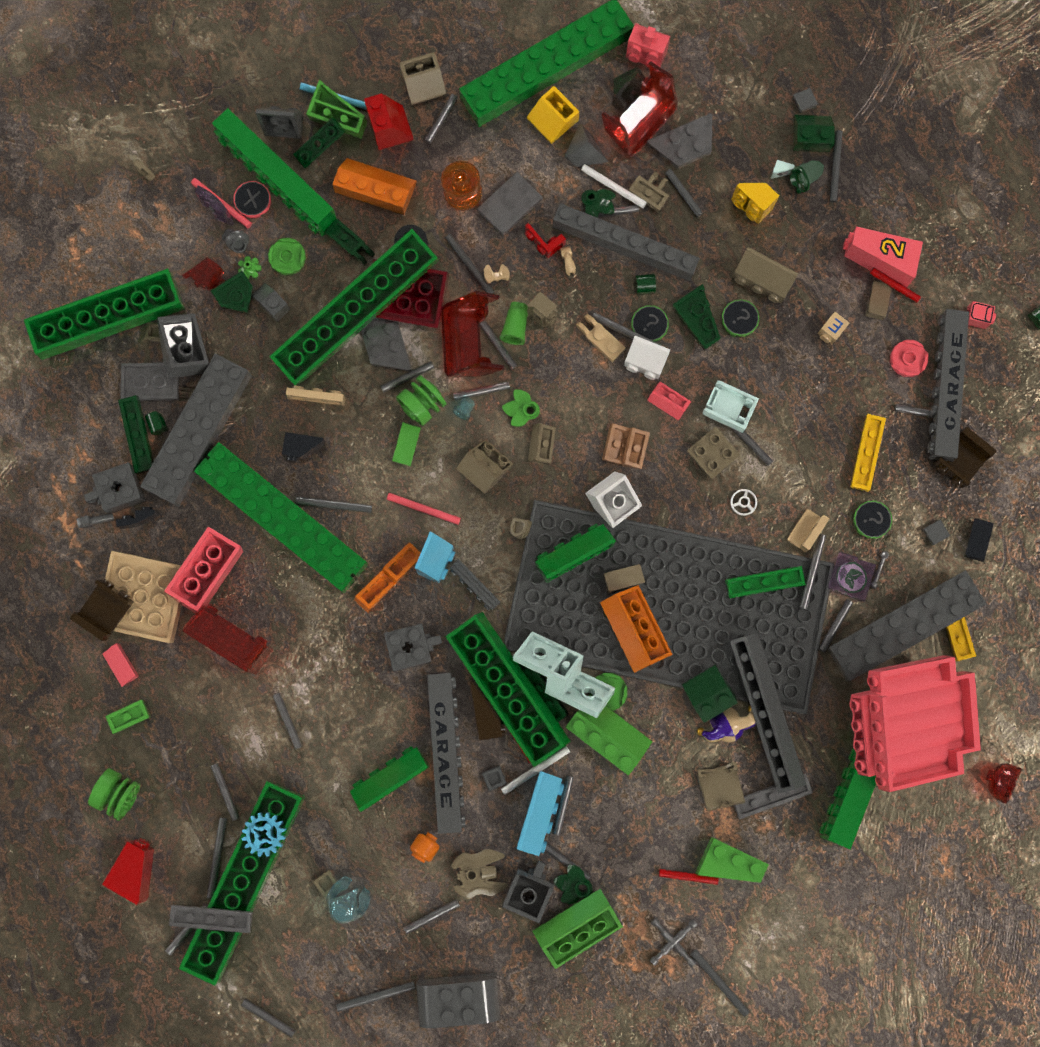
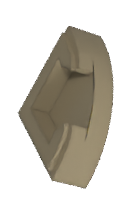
(143, 170)

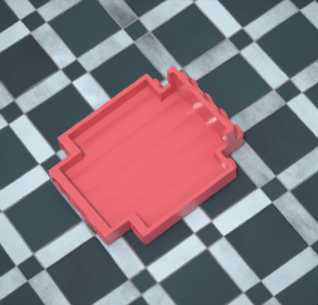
(915, 723)

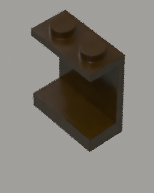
(971, 456)
(103, 610)

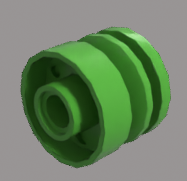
(421, 400)
(111, 793)

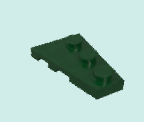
(697, 316)

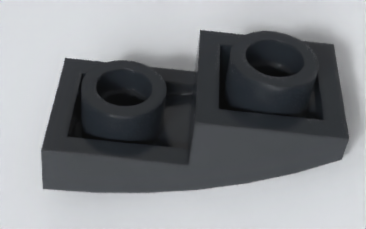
(142, 517)
(979, 540)

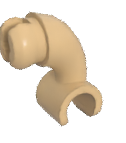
(566, 254)

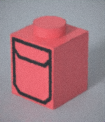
(981, 315)

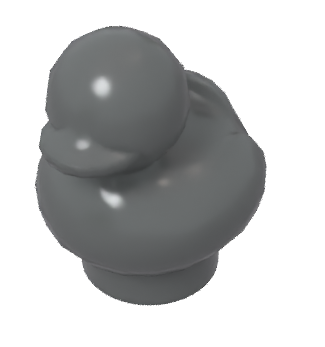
(236, 240)

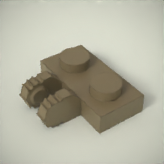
(650, 193)

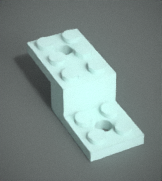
(564, 674)

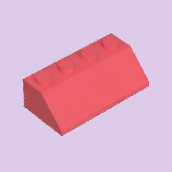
(204, 570)

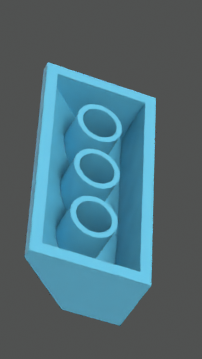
(539, 813)

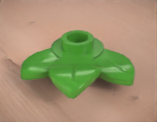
(518, 408)

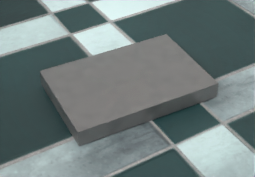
(509, 204)
(148, 382)

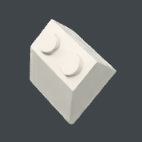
(646, 358)
(614, 498)

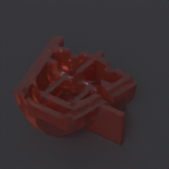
(205, 274)

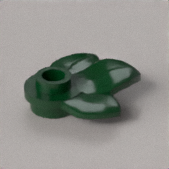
(600, 203)
(570, 883)

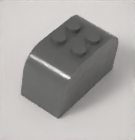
(458, 1000)

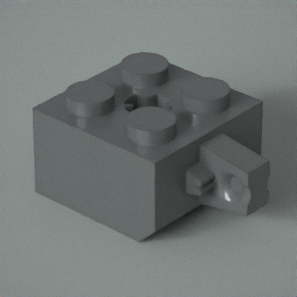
(106, 484)
(419, 654)
(523, 882)

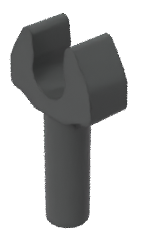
(87, 521)

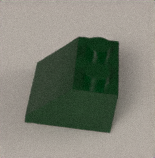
(813, 133)
(709, 693)

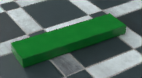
(765, 582)

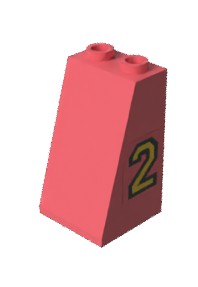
(886, 252)

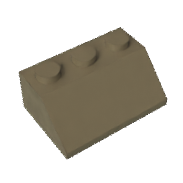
(764, 275)

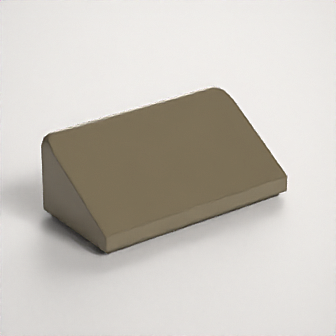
(541, 443)

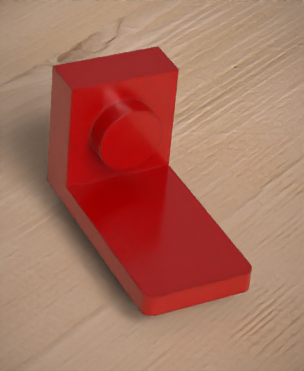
(554, 244)

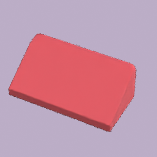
(669, 400)
(120, 664)

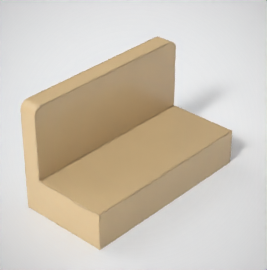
(807, 530)

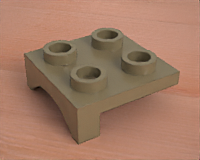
(713, 453)
(720, 787)

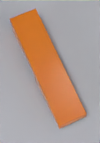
(388, 577)

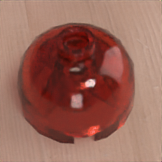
(1003, 781)

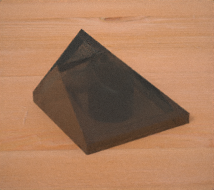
(627, 89)

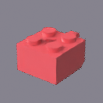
(647, 45)

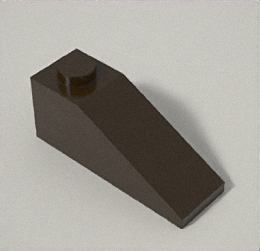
(486, 718)

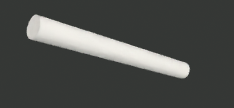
(614, 186)
(535, 770)

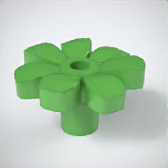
(249, 267)

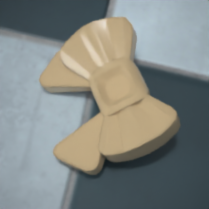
(490, 276)

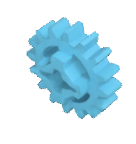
(272, 839)

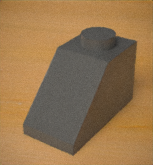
(271, 302)

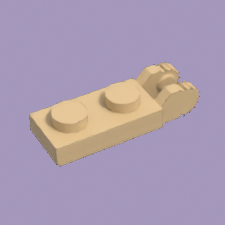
(601, 339)

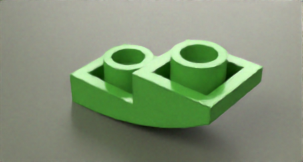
(406, 444)

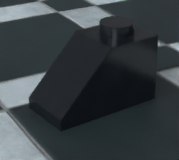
(300, 446)

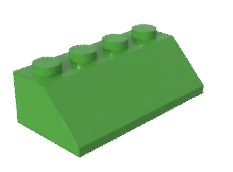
(611, 737)
(577, 929)

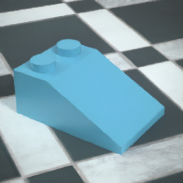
(435, 558)

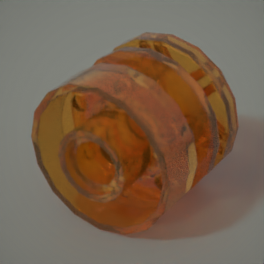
(461, 185)

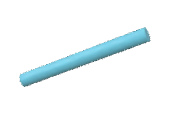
(354, 102)

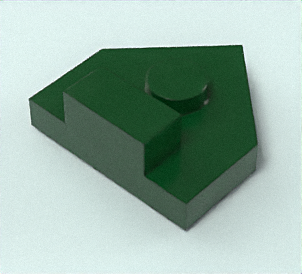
(234, 293)

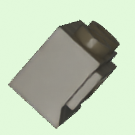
(542, 310)

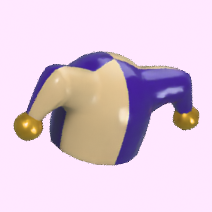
(728, 726)

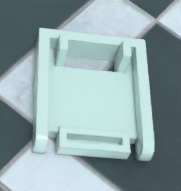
(726, 404)

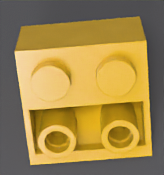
(553, 115)
(755, 200)

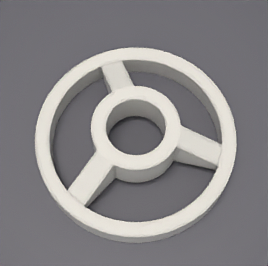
(743, 506)

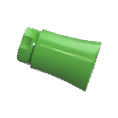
(515, 324)

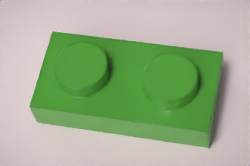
(128, 716)

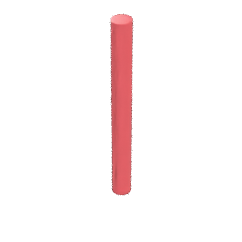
(234, 213)
(423, 508)

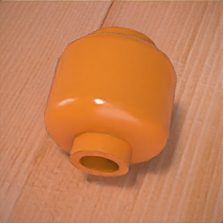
(424, 847)

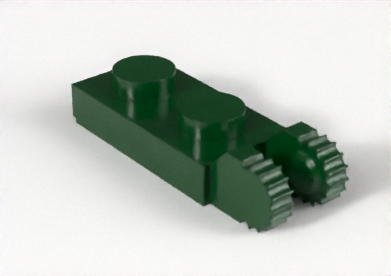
(348, 241)

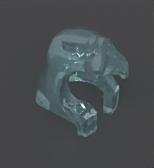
(344, 908)

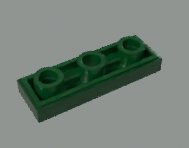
(326, 135)

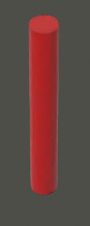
(895, 285)
(687, 876)

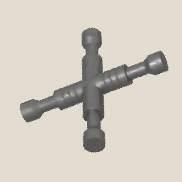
(673, 942)

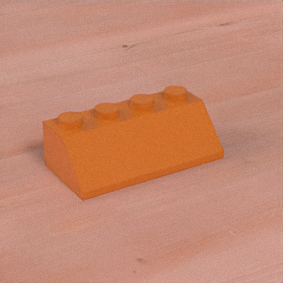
(374, 186)
(636, 628)

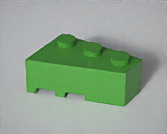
(328, 104)
(730, 863)

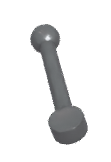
(884, 555)

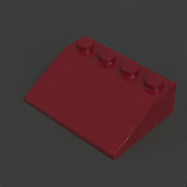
(421, 301)

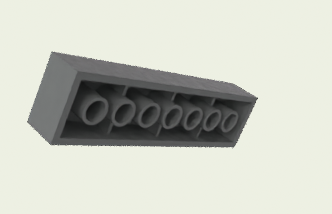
(196, 430)
(906, 626)

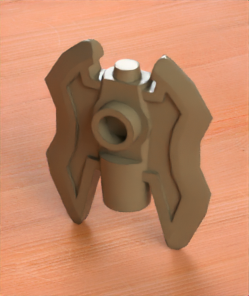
(475, 874)

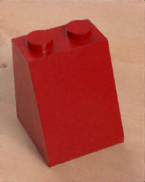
(387, 121)
(132, 871)

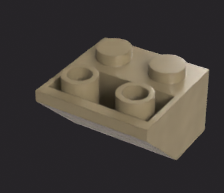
(422, 78)
(484, 466)

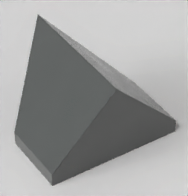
(584, 149)

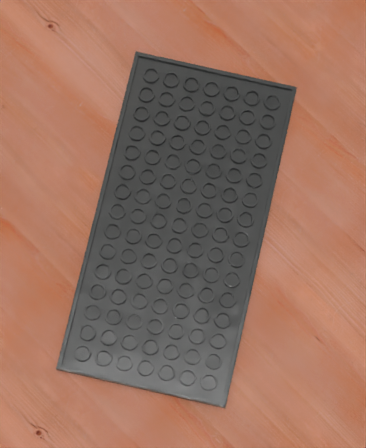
(686, 596)

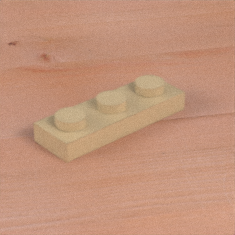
(316, 395)

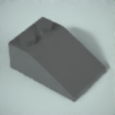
(281, 122)
(182, 346)

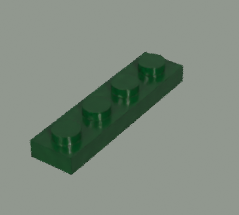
(136, 434)
(539, 683)

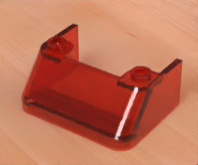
(646, 114)
(462, 336)
(228, 640)

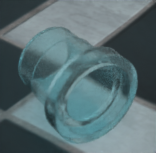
(464, 408)

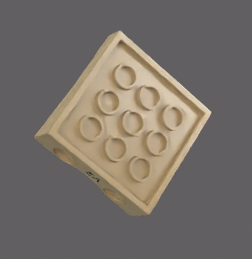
(154, 612)

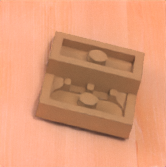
(625, 446)

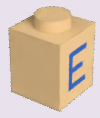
(833, 328)

